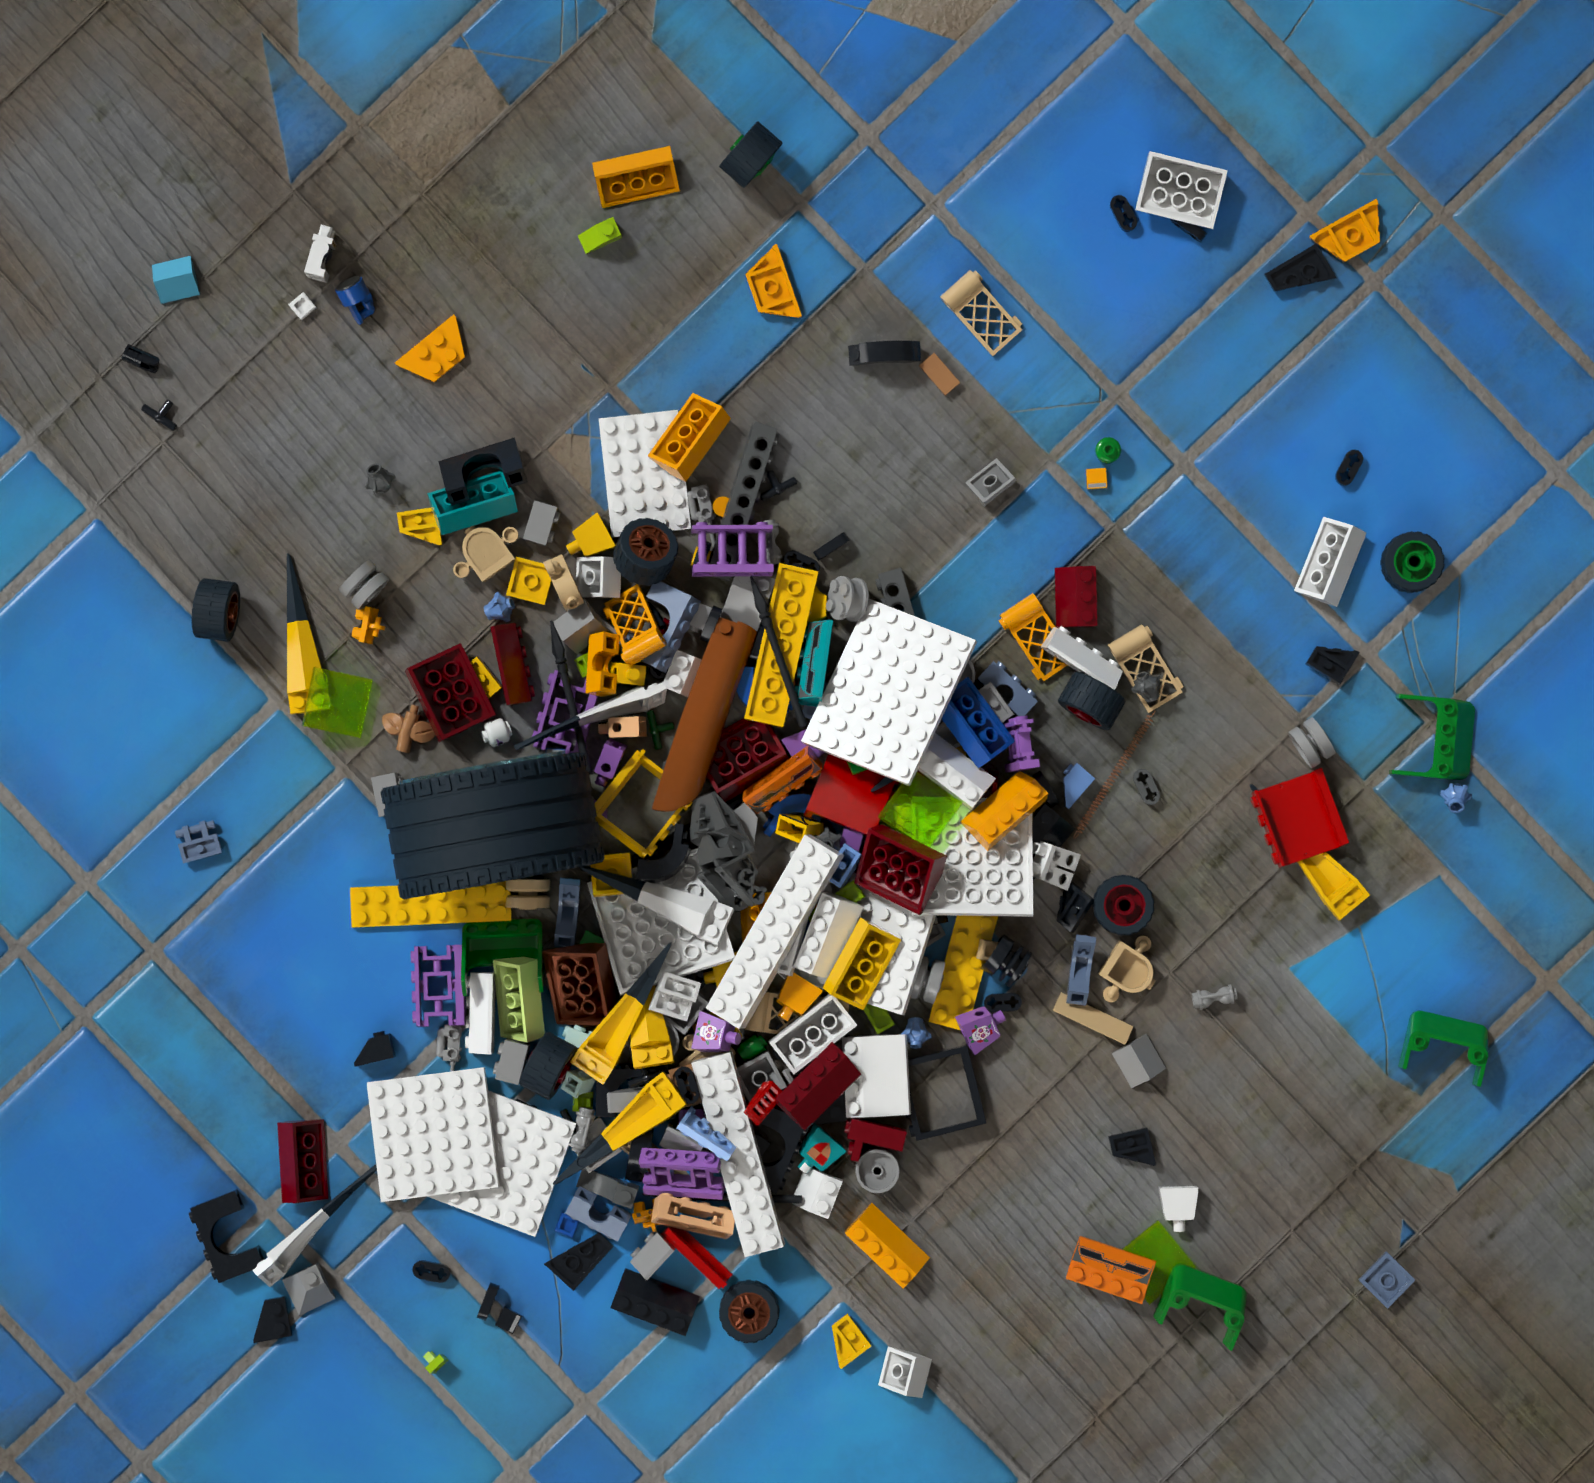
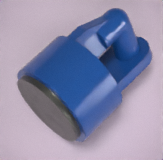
(352, 292)

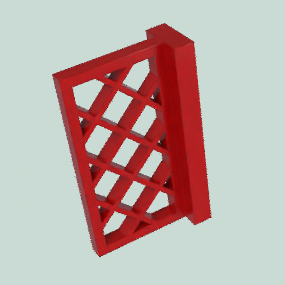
(698, 1255)

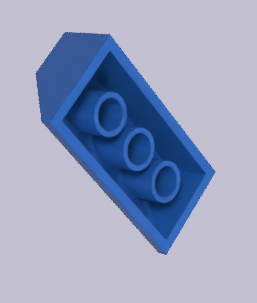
(975, 724)

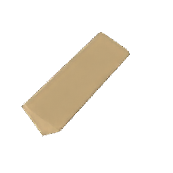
(1094, 1019)

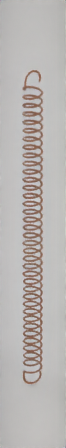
(1112, 780)

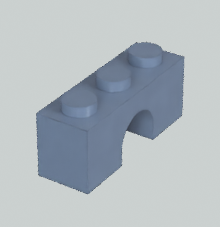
(1022, 699)
(609, 1224)

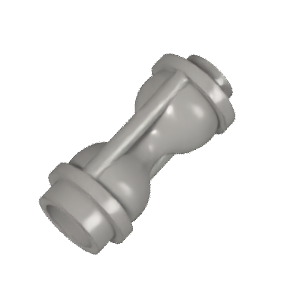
(773, 551)
(1204, 998)
(584, 1120)

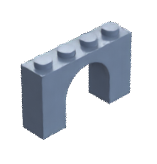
(681, 611)

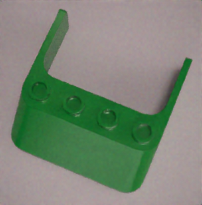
(1452, 738)
(499, 940)

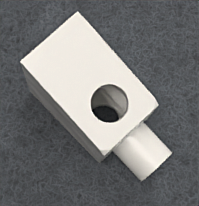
(1178, 1204)

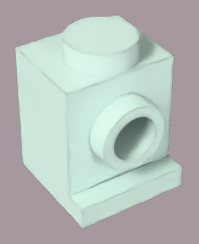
(575, 1035)
(577, 1083)

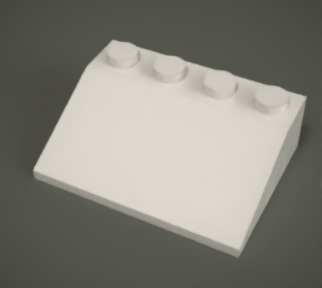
(1181, 190)
(883, 1079)

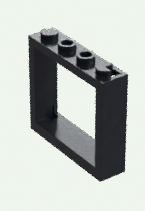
(963, 1050)

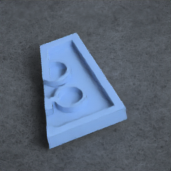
(700, 1131)

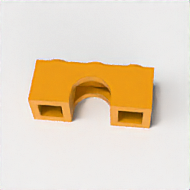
(600, 650)

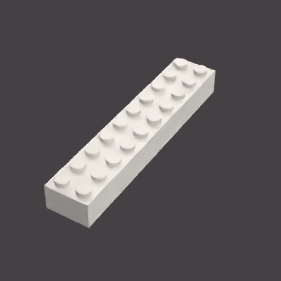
(774, 931)
(744, 1171)

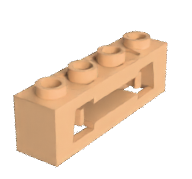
(667, 1206)

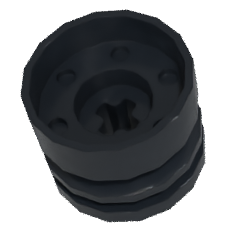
(1007, 961)

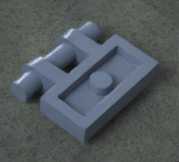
(198, 848)

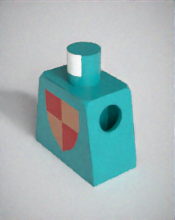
(819, 1150)

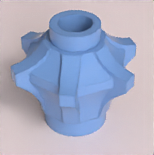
(499, 608)
(1456, 797)
(916, 1032)

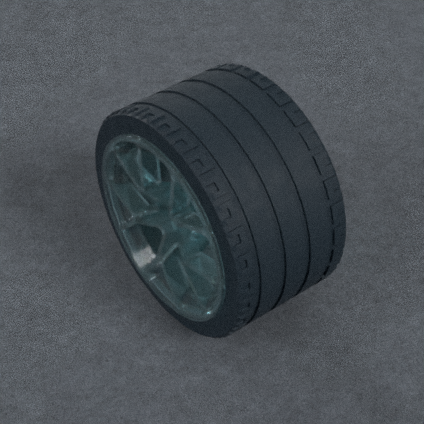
(492, 823)

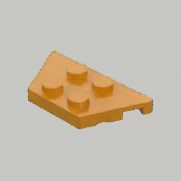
(1351, 233)
(772, 286)
(436, 352)

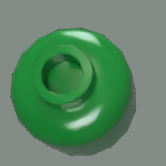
(1107, 450)

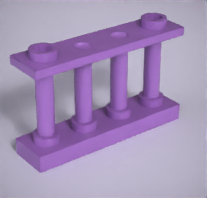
(723, 568)

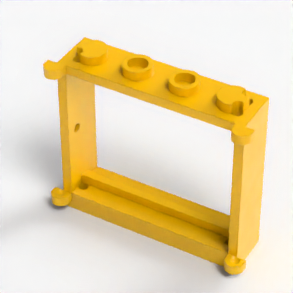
(612, 791)

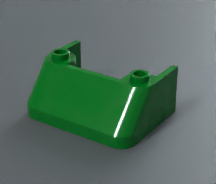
(1427, 1025)
(1191, 1282)

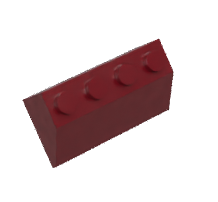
(511, 664)
(818, 1086)
(302, 1161)

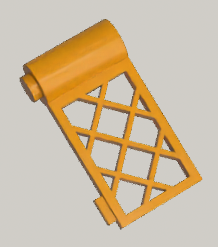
(1018, 618)
(643, 642)

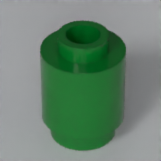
(752, 1047)

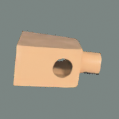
(630, 727)

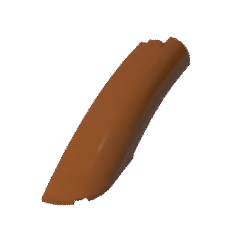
(704, 715)

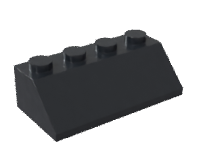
(1050, 827)
(655, 1302)

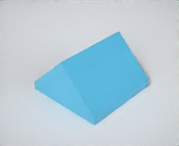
(175, 280)

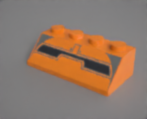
(781, 780)
(1111, 1269)

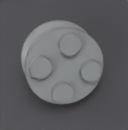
(848, 598)

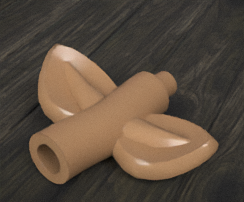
(408, 728)

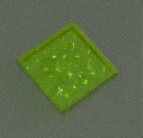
(337, 702)
(920, 810)
(1159, 1246)

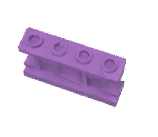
(550, 710)
(1020, 751)
(422, 986)
(696, 1185)

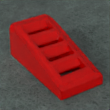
(770, 1091)

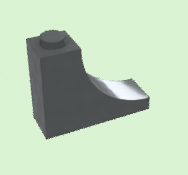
(612, 1188)

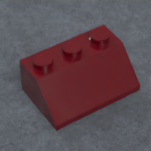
(1075, 596)

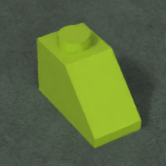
(600, 235)

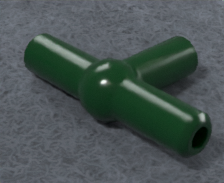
(655, 729)

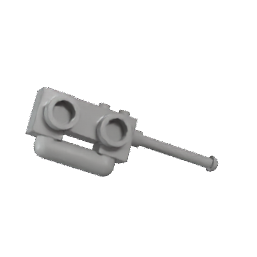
(705, 514)
(453, 1049)

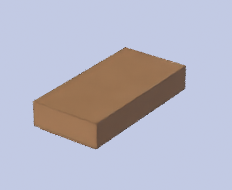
(939, 374)

